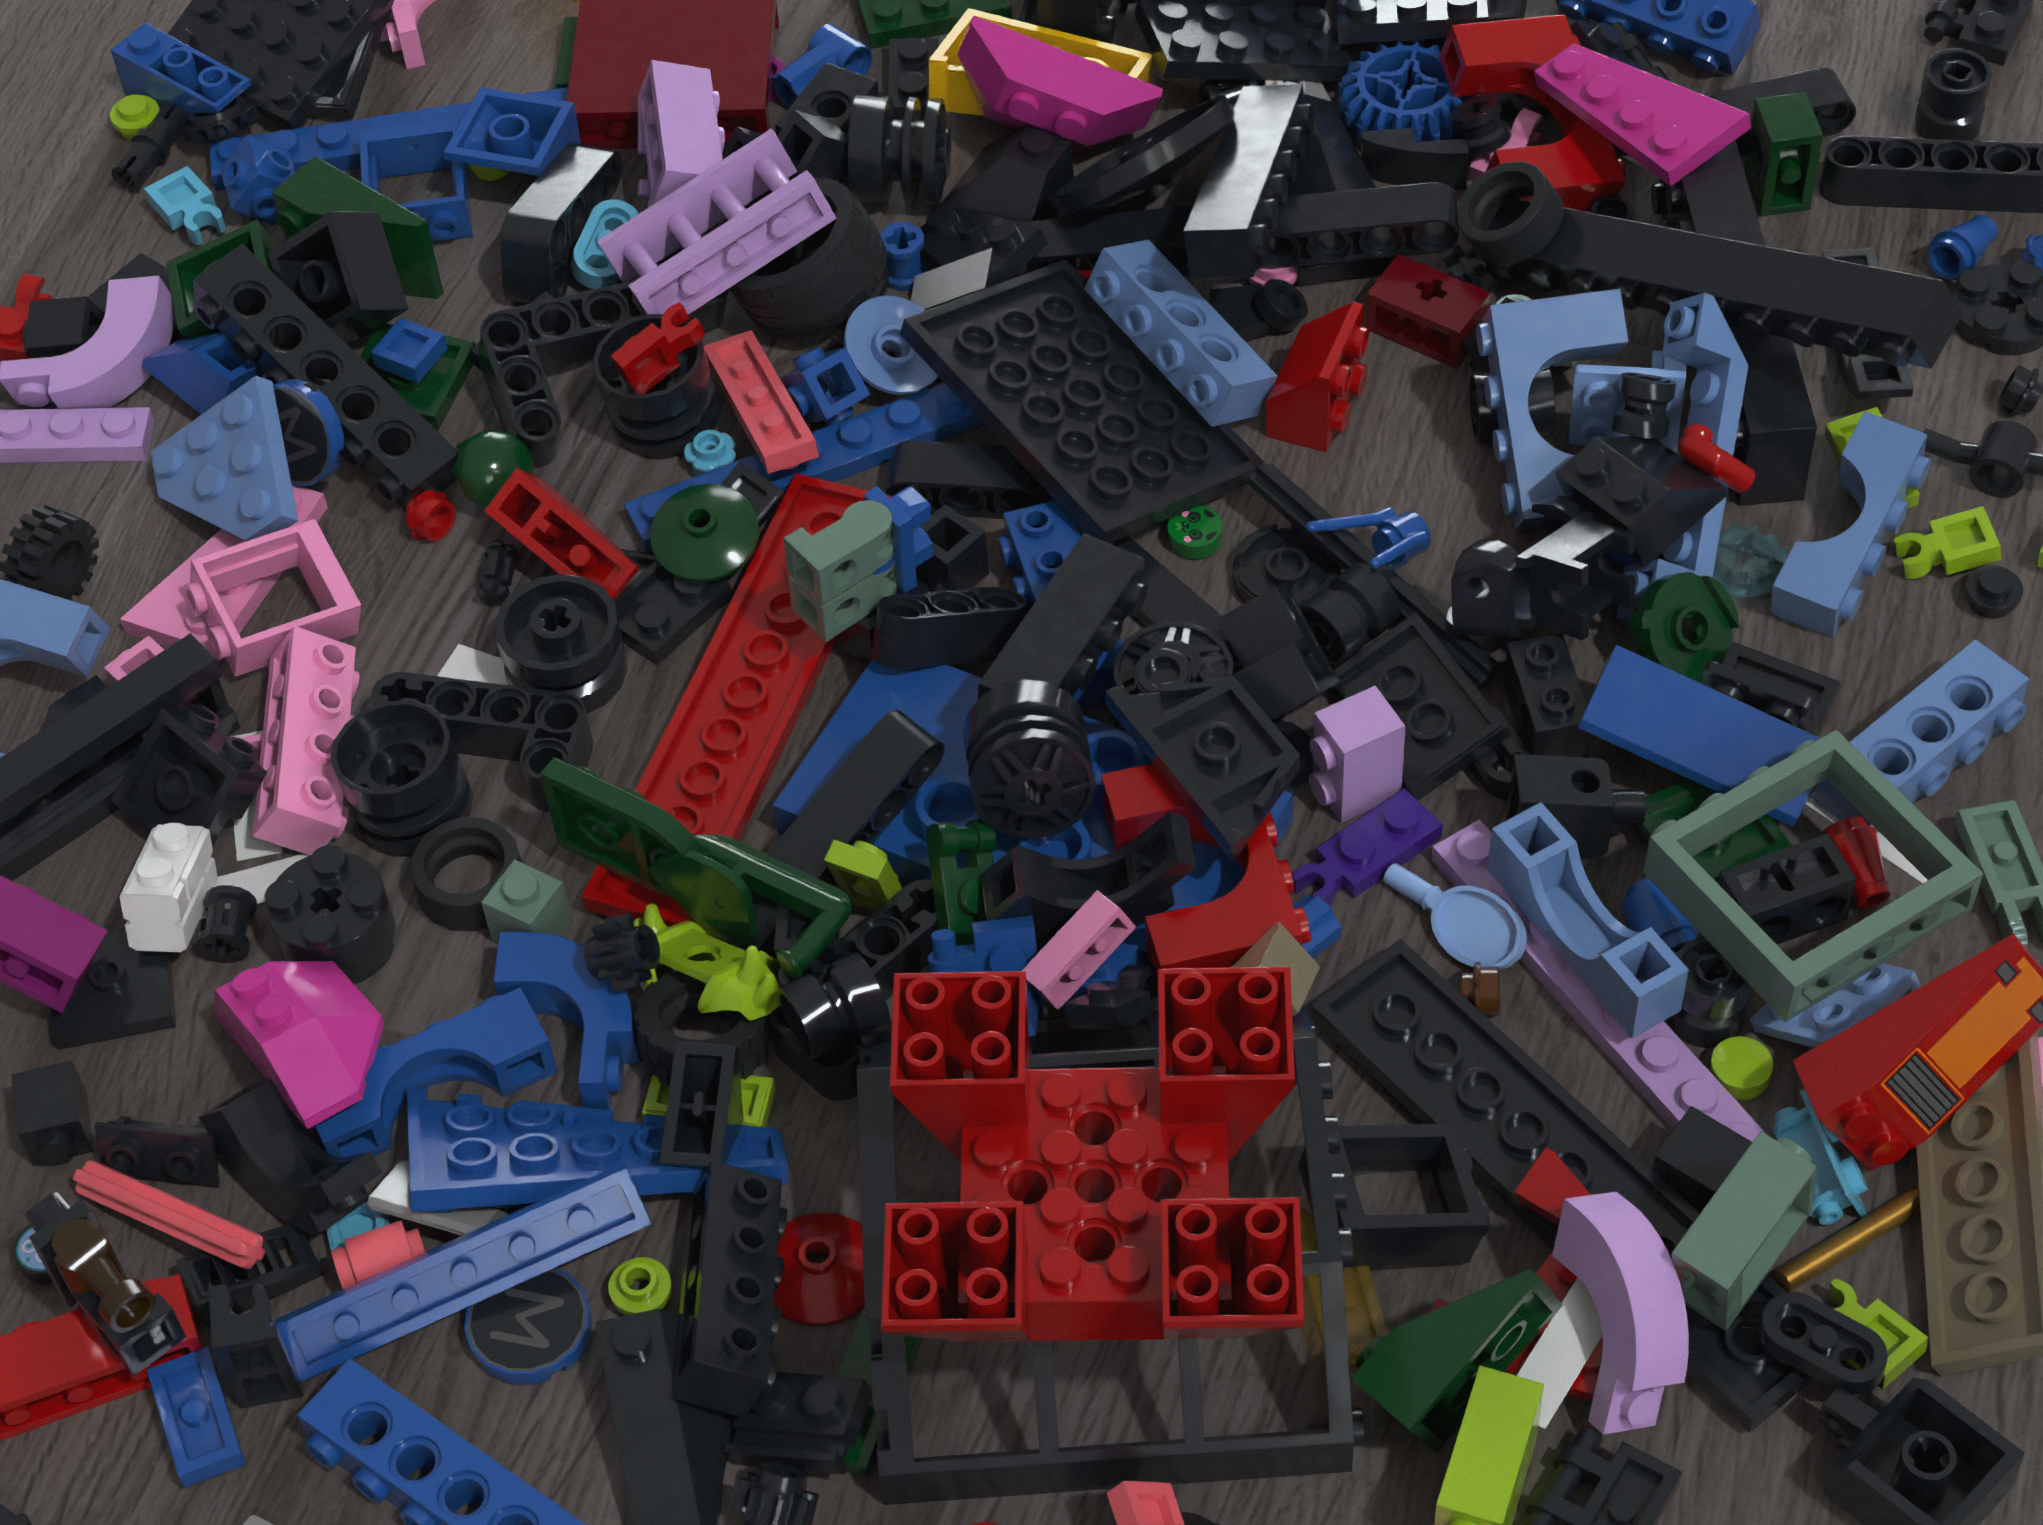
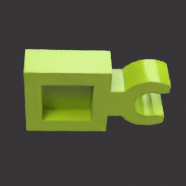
(1954, 541)
(1901, 1338)

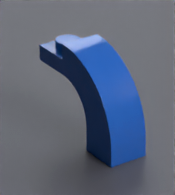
(559, 984)

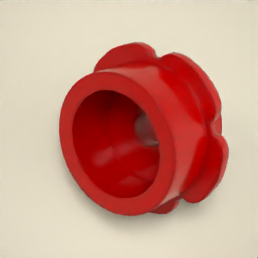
(430, 515)

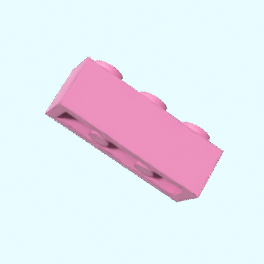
(1078, 949)

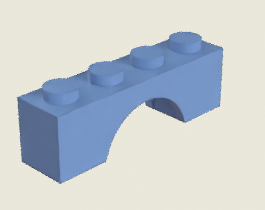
(1824, 576)
(1625, 969)

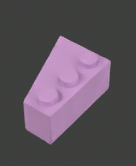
(677, 127)

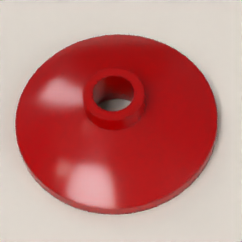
(826, 1290)

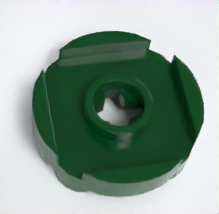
(1660, 616)

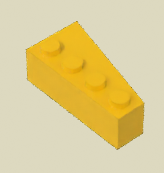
(951, 83)

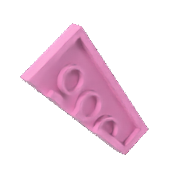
(165, 610)

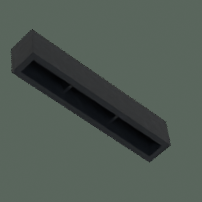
(1248, 182)

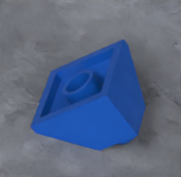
(513, 132)

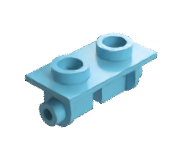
(1837, 1178)

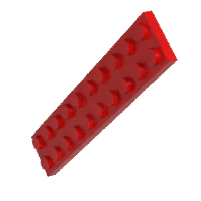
(737, 703)

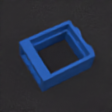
(387, 154)

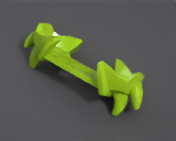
(732, 976)

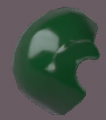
(488, 462)

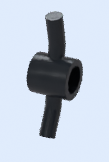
(1998, 461)

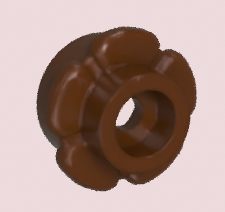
(1483, 988)

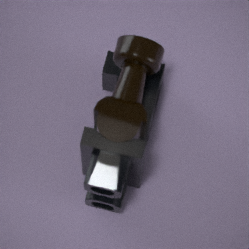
(87, 1272)

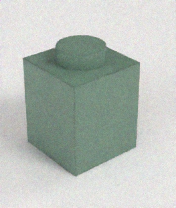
(526, 903)

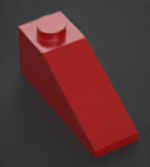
(560, 532)

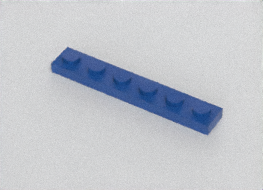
(463, 1272)

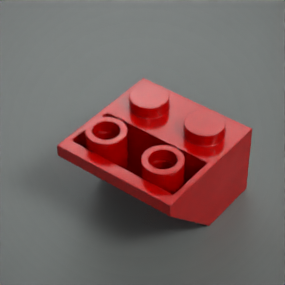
(1319, 379)

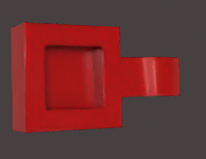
(13, 319)
(653, 351)

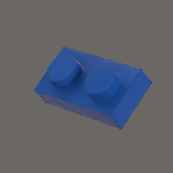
(196, 1417)

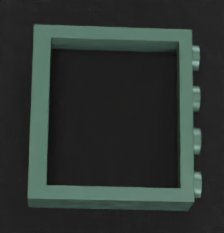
(1800, 984)

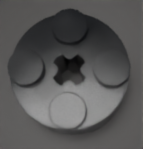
(333, 911)

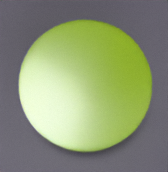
(1742, 1067)

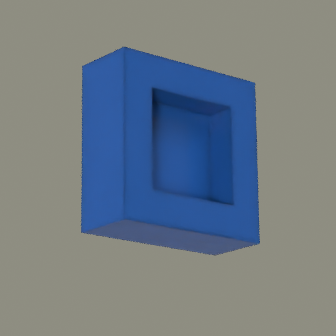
(409, 350)

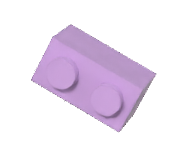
(1357, 754)

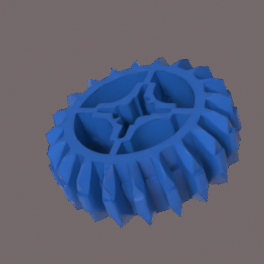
(1399, 91)

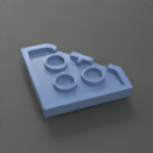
(231, 465)

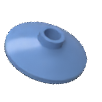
(877, 326)

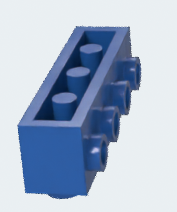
(1705, 31)
(1035, 547)

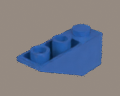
(174, 72)

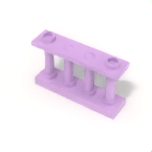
(733, 249)

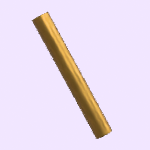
(1849, 1240)

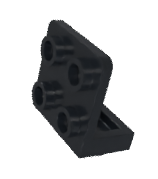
(1774, 687)

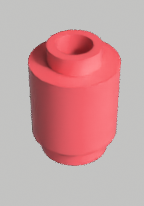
(375, 1252)

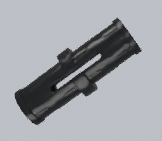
(149, 147)

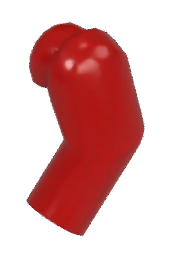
(1699, 451)

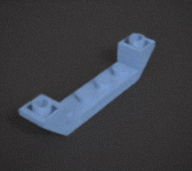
(1700, 338)

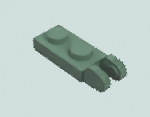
(2011, 866)

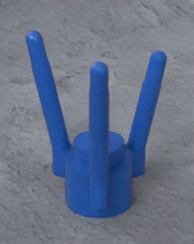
(1395, 539)

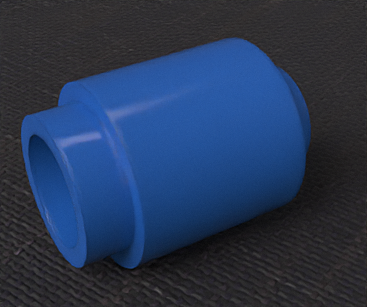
(1648, 907)

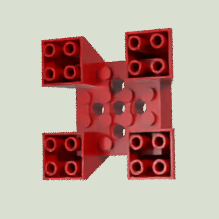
(1084, 1137)

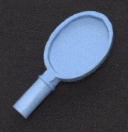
(1466, 919)

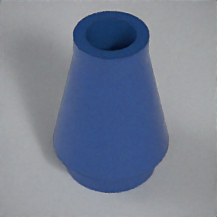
(1961, 247)

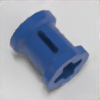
(903, 250)

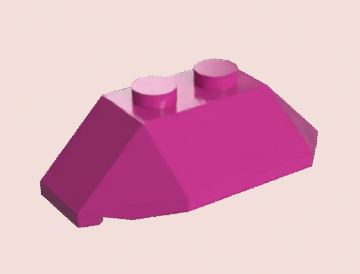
(1052, 89)
(303, 1032)

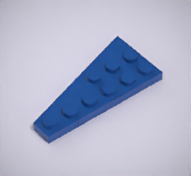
(534, 1149)

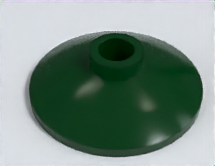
(707, 551)

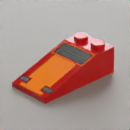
(1924, 1055)

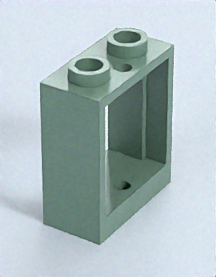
(1745, 1228)

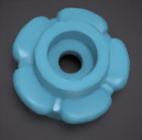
(710, 451)

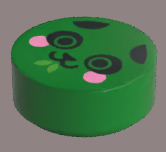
(1195, 532)

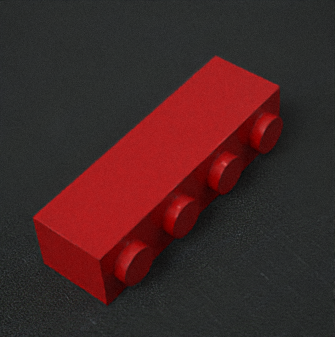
(67, 1368)

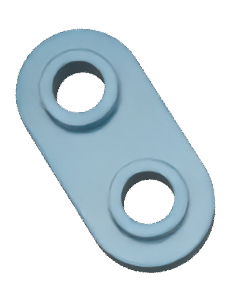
(588, 254)

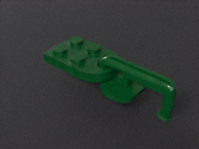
(699, 871)

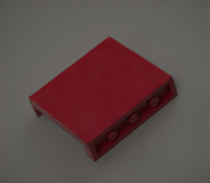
(623, 36)

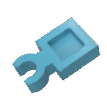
(185, 201)

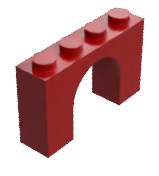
(1503, 59)
(1215, 931)

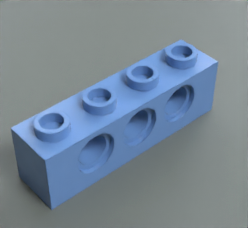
(1180, 332)
(1938, 726)

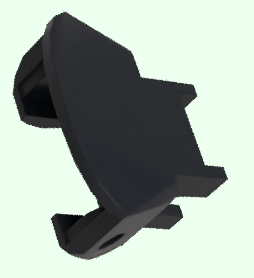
(1549, 584)

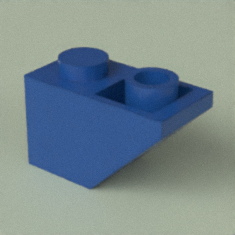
(201, 369)

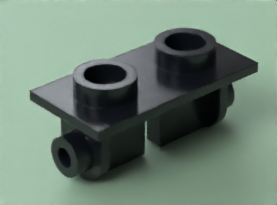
(159, 1154)

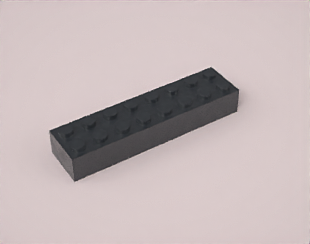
(1776, 413)

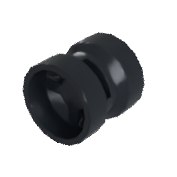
(1643, 405)

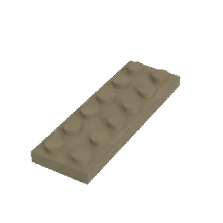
(1986, 1222)

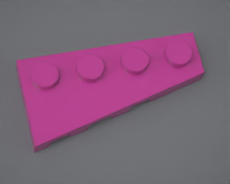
(1640, 113)

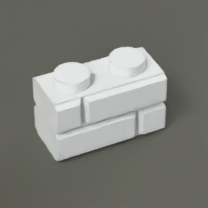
(168, 888)

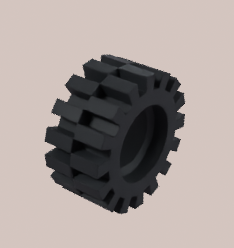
(51, 552)

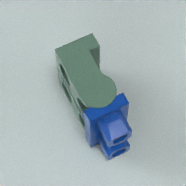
(857, 560)

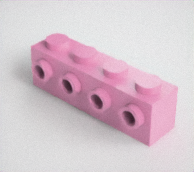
(304, 712)

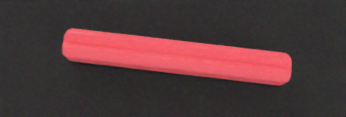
(169, 1214)

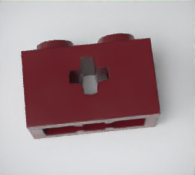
(1425, 310)

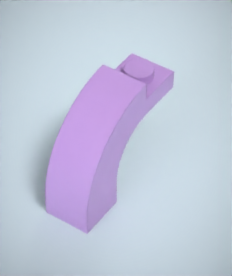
(109, 364)
(1637, 1303)

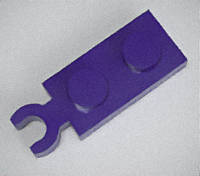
(1368, 847)

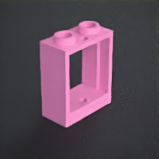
(260, 557)

